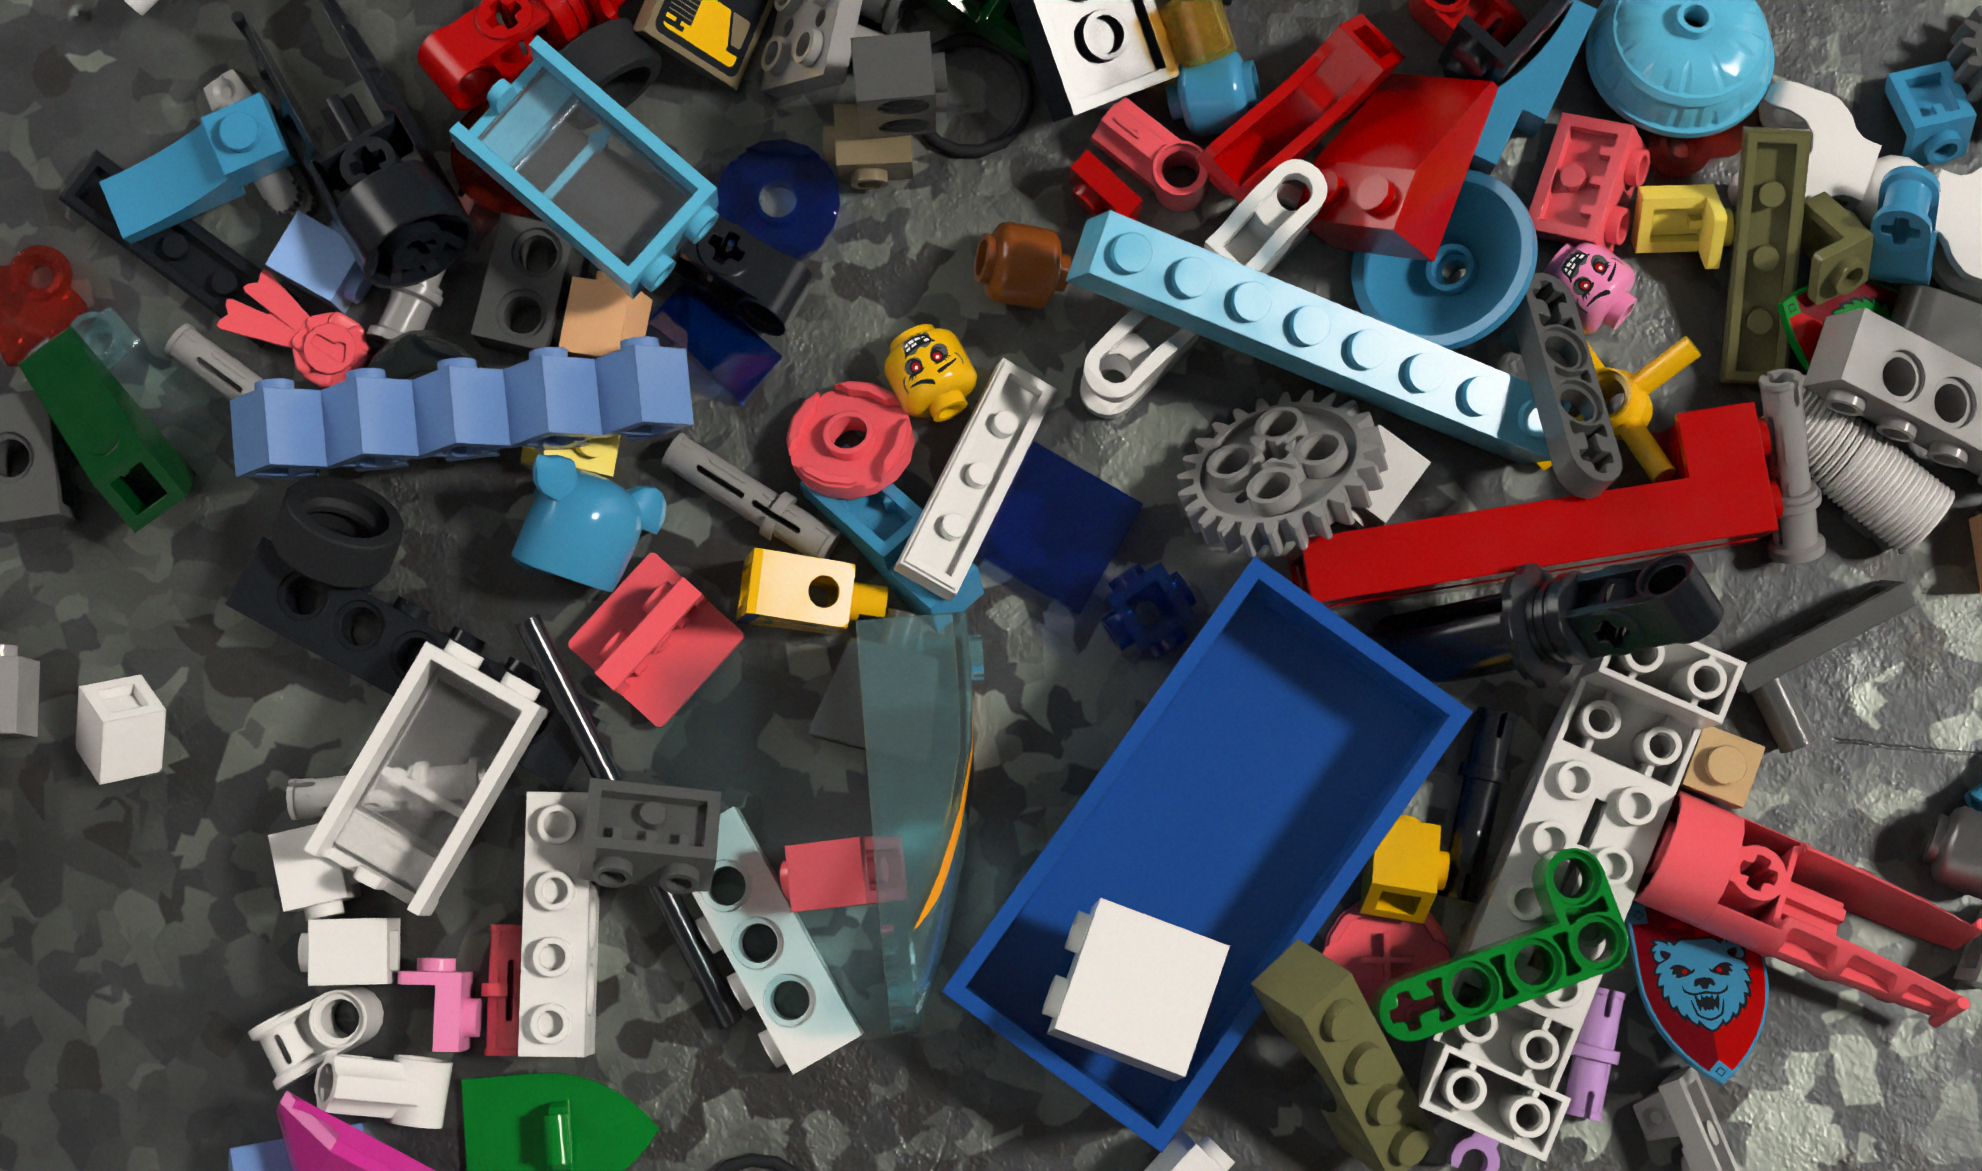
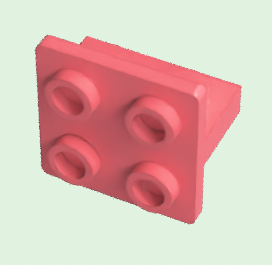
(656, 640)

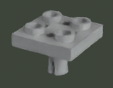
(810, 45)

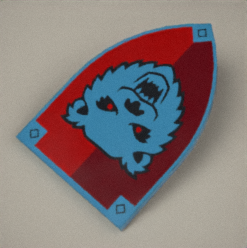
(1698, 991)

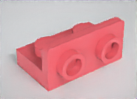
(1589, 182)

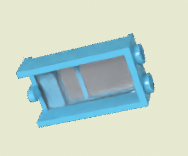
(590, 171)

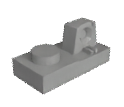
(1685, 1111)

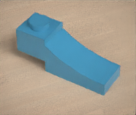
(1531, 93)
(199, 169)
(879, 530)

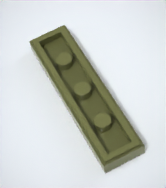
(1764, 250)

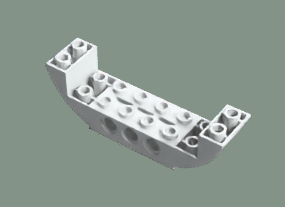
(1594, 787)

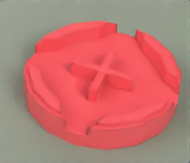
(1384, 949)

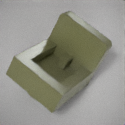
(1837, 247)

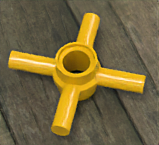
(1636, 411)

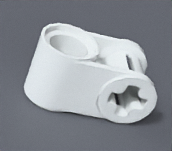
(304, 1034)

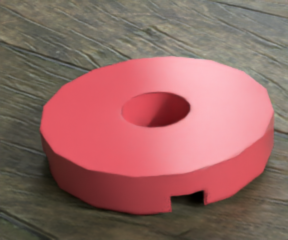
(854, 470)

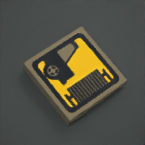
(706, 34)

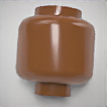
(1021, 265)

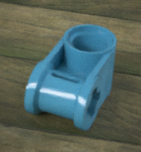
(1905, 227)

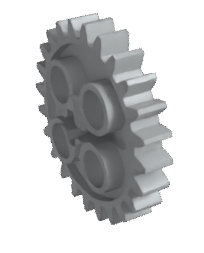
(1282, 473)

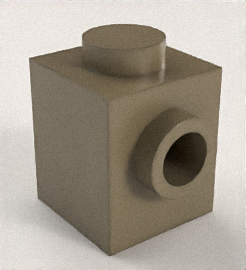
(866, 161)

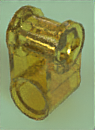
(1197, 31)

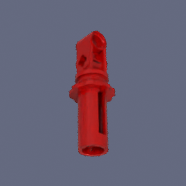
(478, 51)

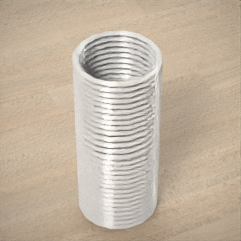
(1872, 477)

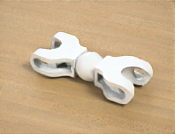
(1852, 174)
(1254, 235)

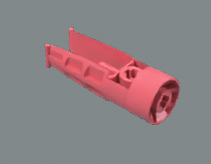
(1726, 868)

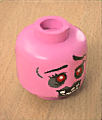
(1597, 282)

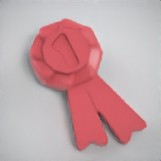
(321, 344)

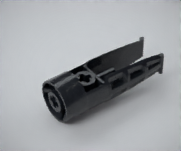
(398, 214)

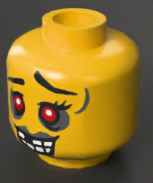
(930, 372)

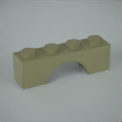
(1333, 1027)

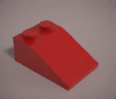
(1401, 166)

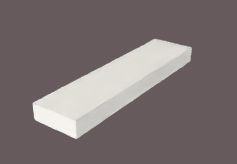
(975, 480)

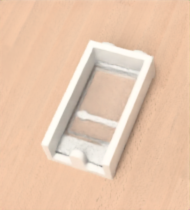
(428, 776)

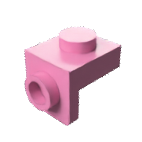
(456, 1012)

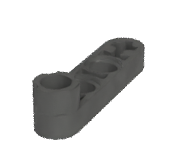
(1580, 451)

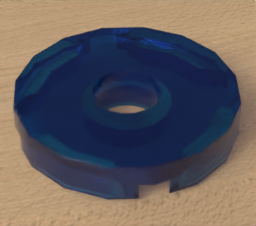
(787, 166)

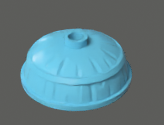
(1680, 75)

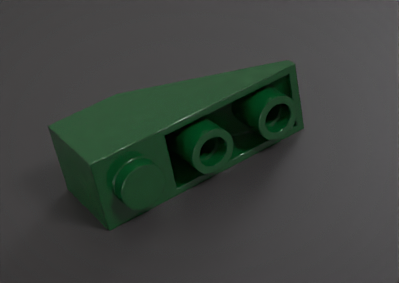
(107, 430)

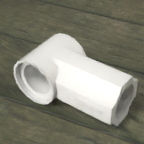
(400, 1090)

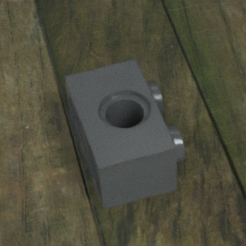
(47, 488)

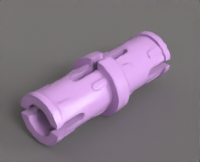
(1594, 1055)

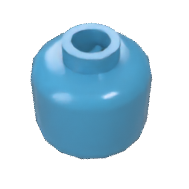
(1214, 94)

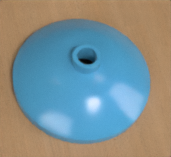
(1486, 236)

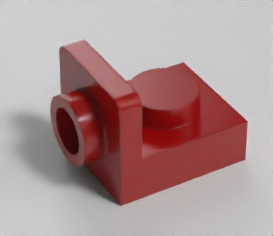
(1100, 189)

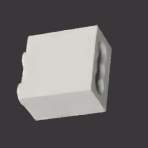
(1135, 988)

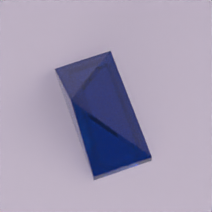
(716, 341)

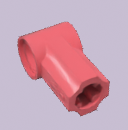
(1149, 152)

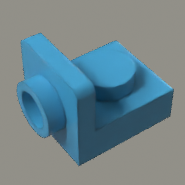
(1931, 112)

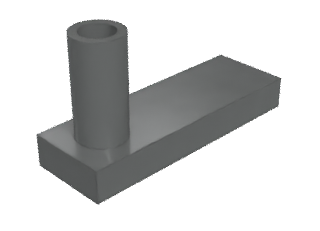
(1804, 641)

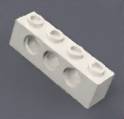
(557, 931)
(829, 1019)

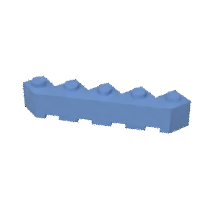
(461, 411)

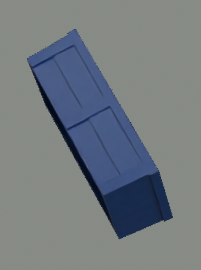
(1225, 813)

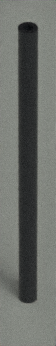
(602, 767)

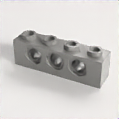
(1925, 391)

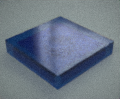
(1058, 528)

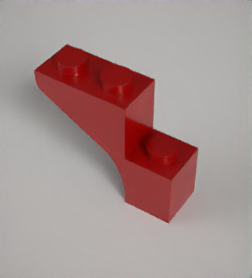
(1302, 108)

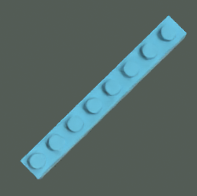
(1308, 336)

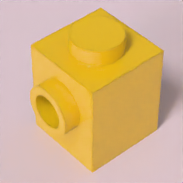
(1405, 872)

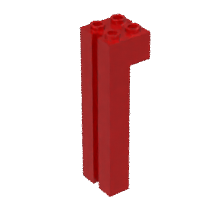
(1710, 504)

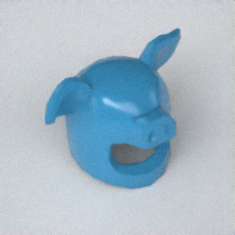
(584, 524)

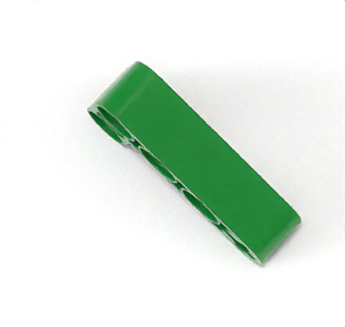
(1495, 962)

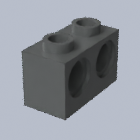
(898, 84)
(512, 286)

